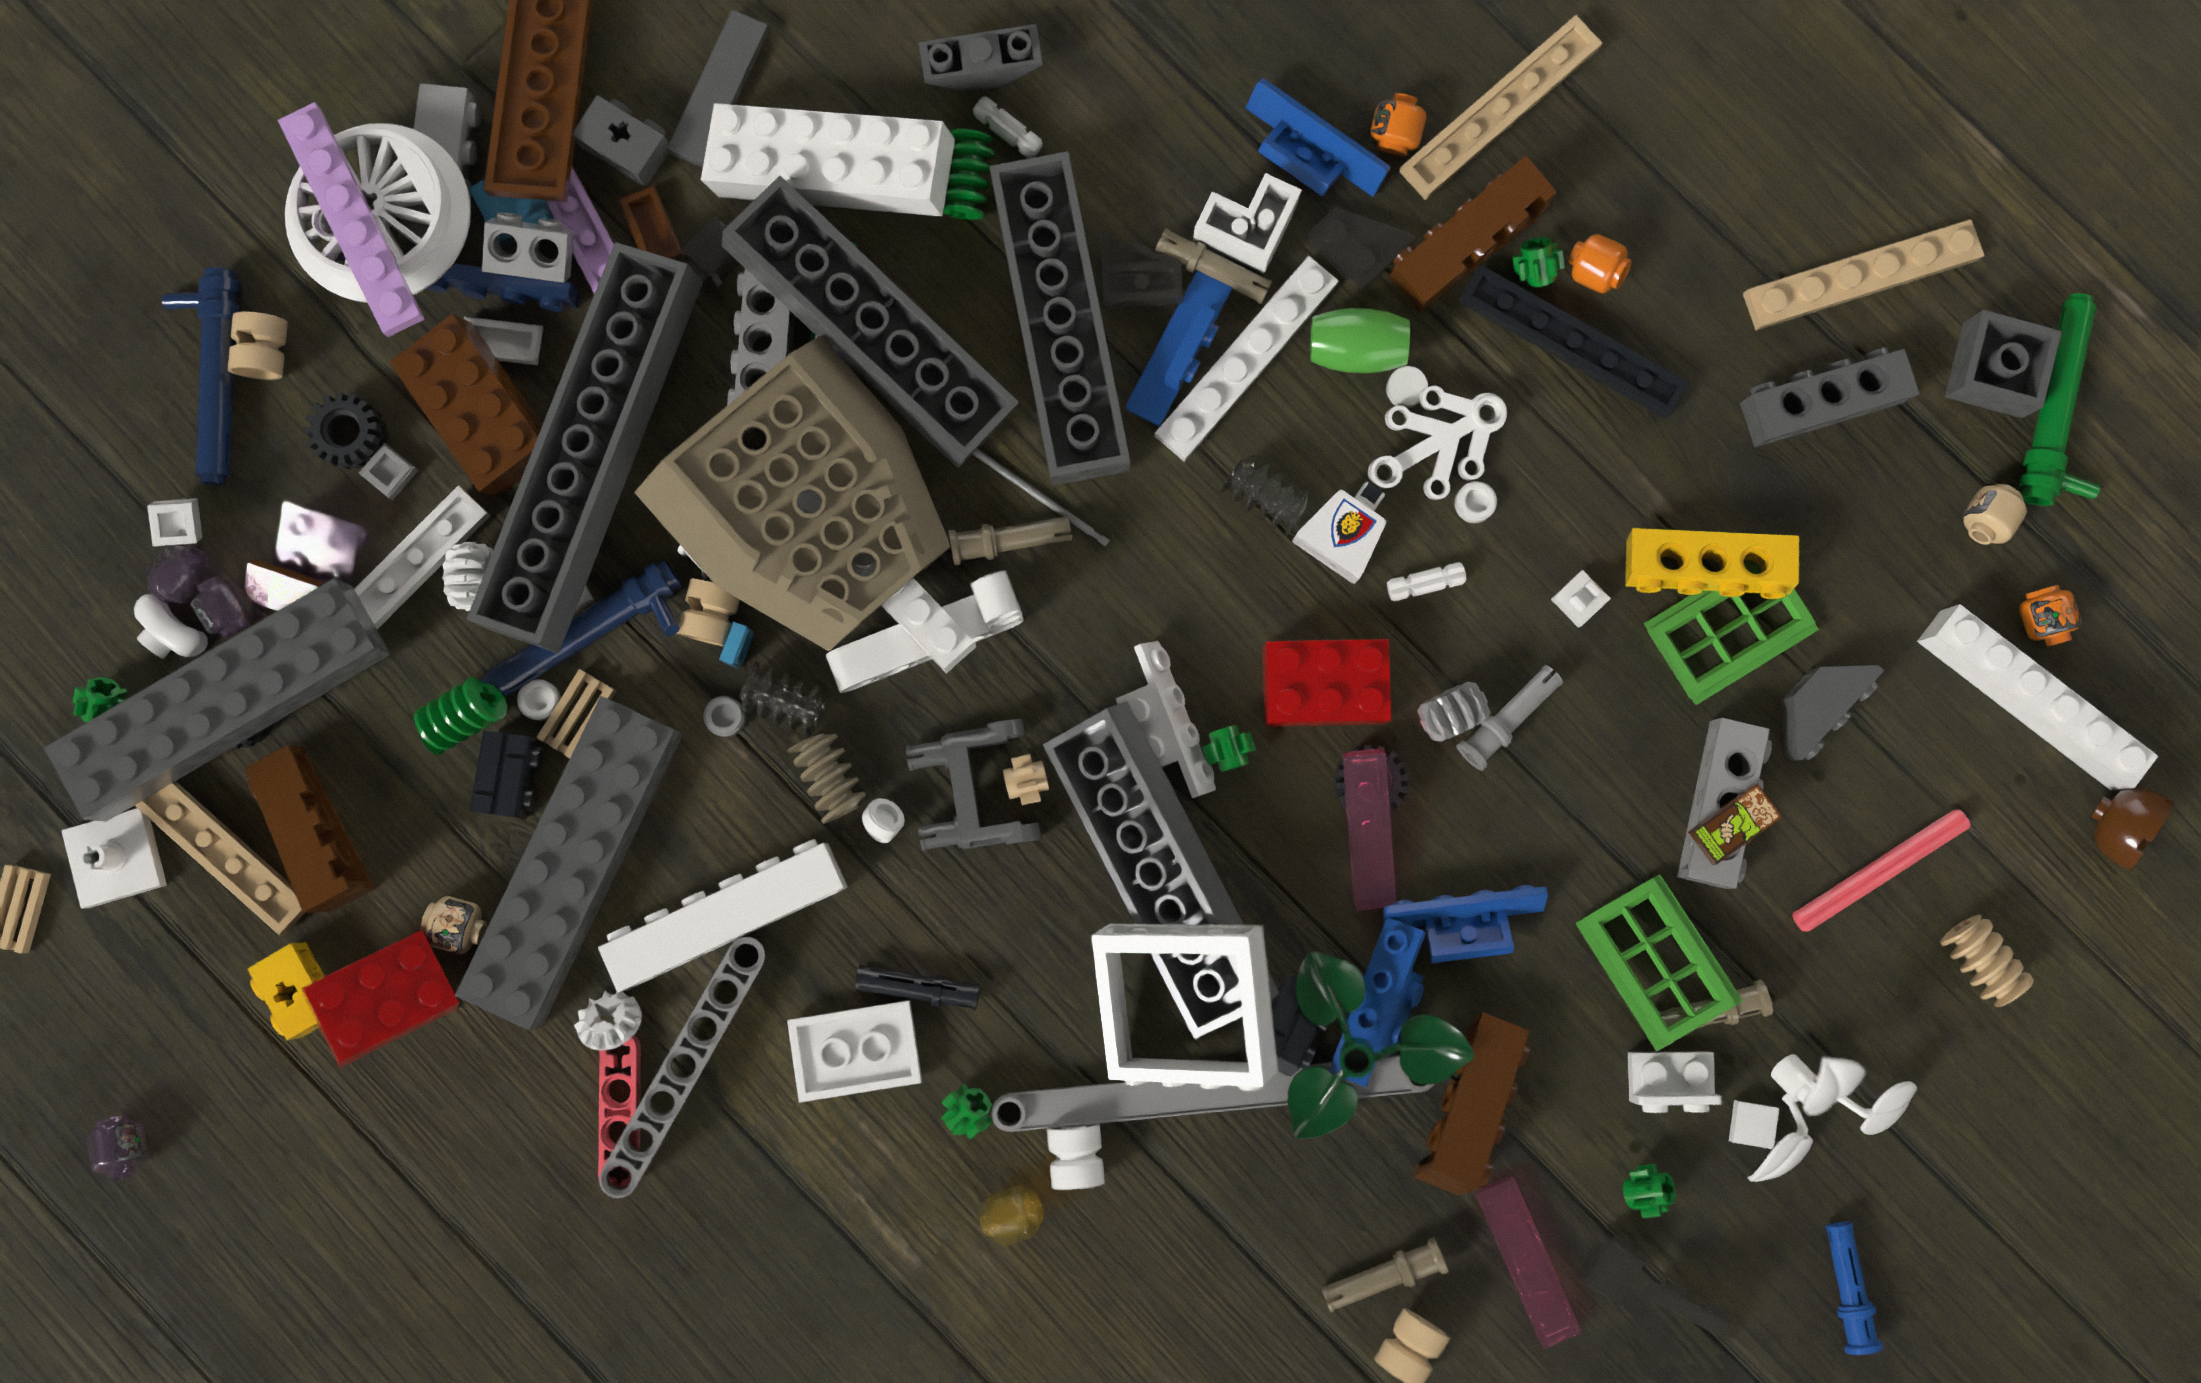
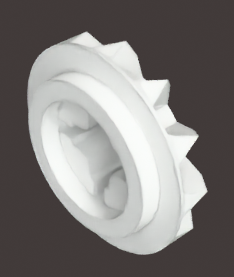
(603, 1035)

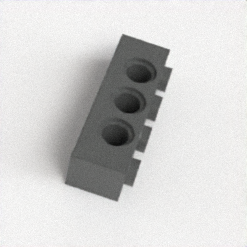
(1890, 382)

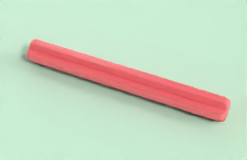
(1881, 870)

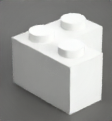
(1252, 232)

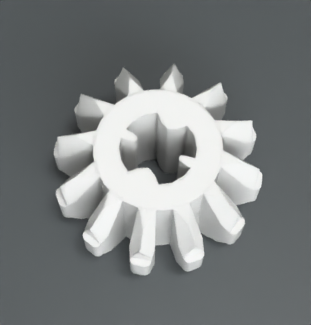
(464, 572)

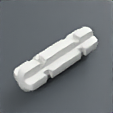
(1007, 127)
(1426, 581)

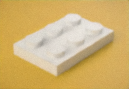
(854, 1051)

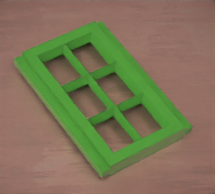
(1743, 662)
(1690, 942)

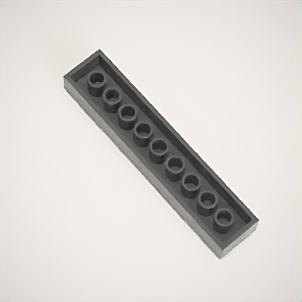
(586, 448)

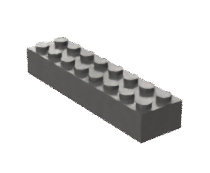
(1060, 318)
(868, 321)
(217, 701)
(1152, 855)
(569, 864)

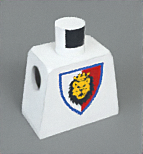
(1345, 531)

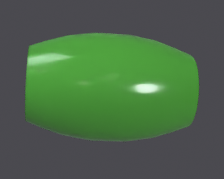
(1359, 340)

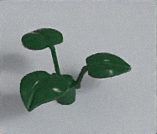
(1330, 989)

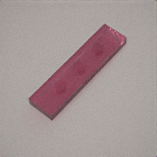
(1369, 828)
(1527, 1262)

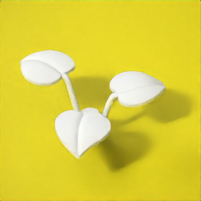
(1818, 1094)

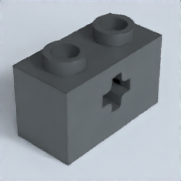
(635, 158)

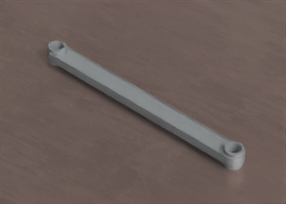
(1152, 1100)

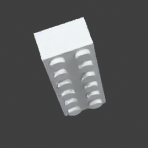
(830, 158)

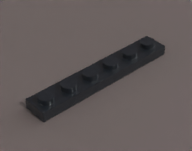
(1574, 342)

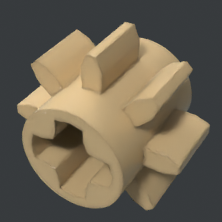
(1026, 779)

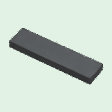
(719, 83)

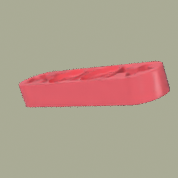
(615, 1111)

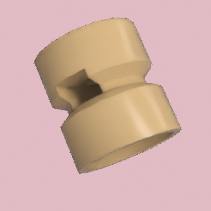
(257, 345)
(708, 613)
(1414, 1345)

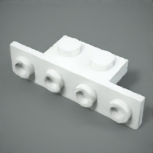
(1165, 720)

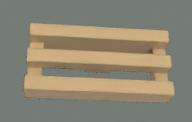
(562, 707)
(12, 895)

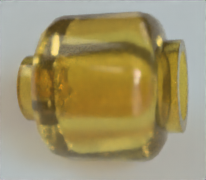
(1012, 1215)

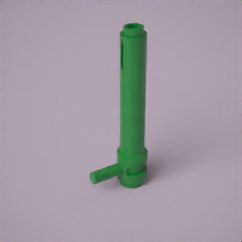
(2047, 459)

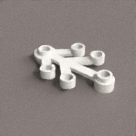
(1443, 438)

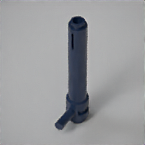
(215, 305)
(635, 597)

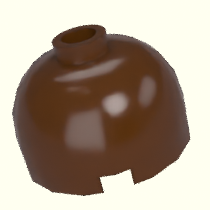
(2129, 824)

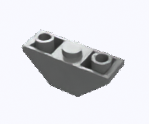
(981, 58)
(1822, 703)

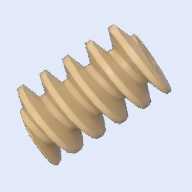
(1989, 959)

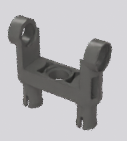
(966, 826)

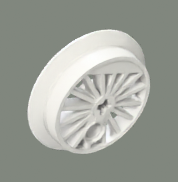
(438, 187)

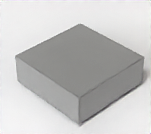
(388, 471)

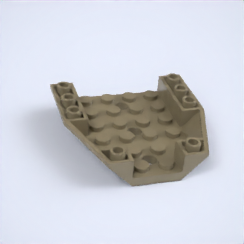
(741, 509)

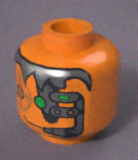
(1398, 124)
(2050, 615)

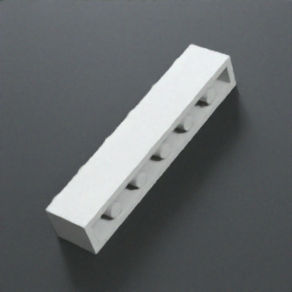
(2037, 698)
(723, 916)

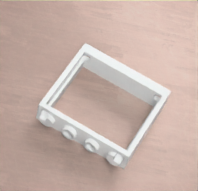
(1243, 940)

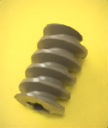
(827, 775)

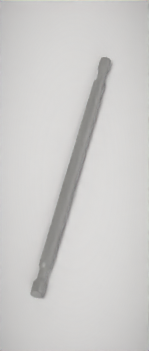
(1040, 496)

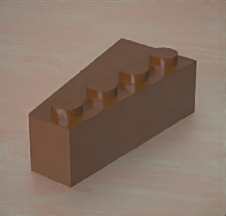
(307, 831)
(1475, 1107)

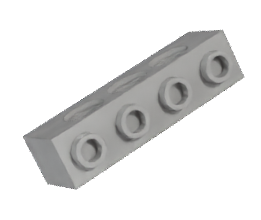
(751, 325)
(1715, 780)

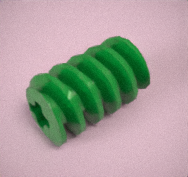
(965, 174)
(459, 714)

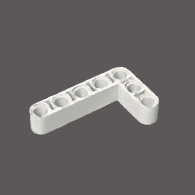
(893, 650)

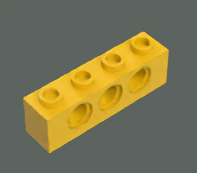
(1773, 553)

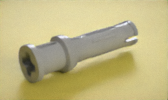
(1497, 729)

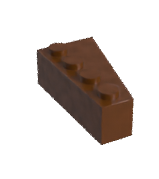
(1472, 234)

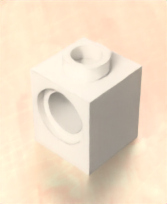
(175, 522)

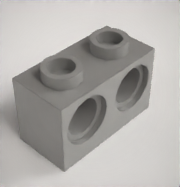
(528, 259)

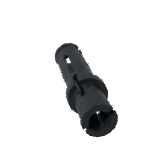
(918, 987)

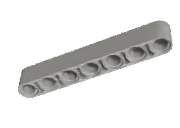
(677, 1085)

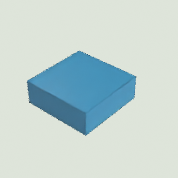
(737, 645)

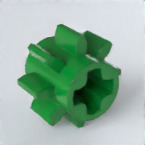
(1538, 261)
(97, 697)
(1228, 748)
(967, 1111)
(1649, 1191)

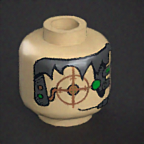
(1994, 514)
(453, 925)

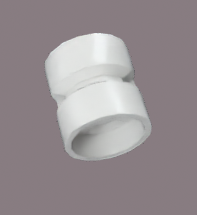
(1075, 1159)

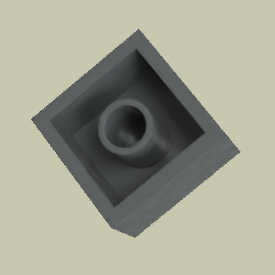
(2003, 364)

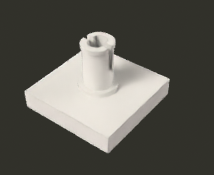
(113, 858)

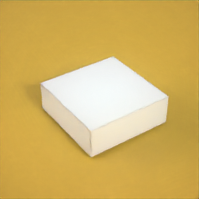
(1753, 1124)

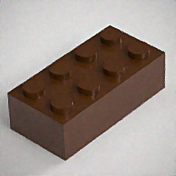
(471, 403)

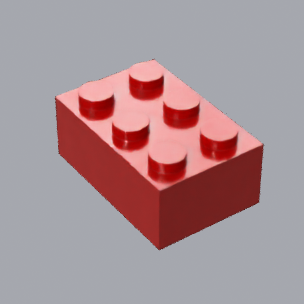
(1326, 682)
(380, 998)

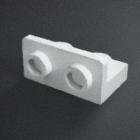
(1672, 1079)

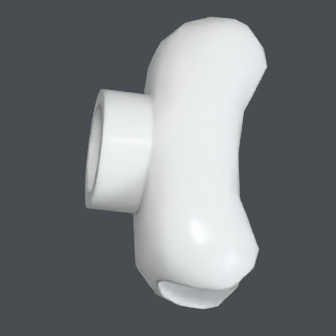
(164, 631)

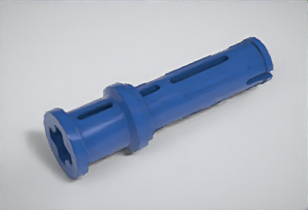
(1854, 1306)

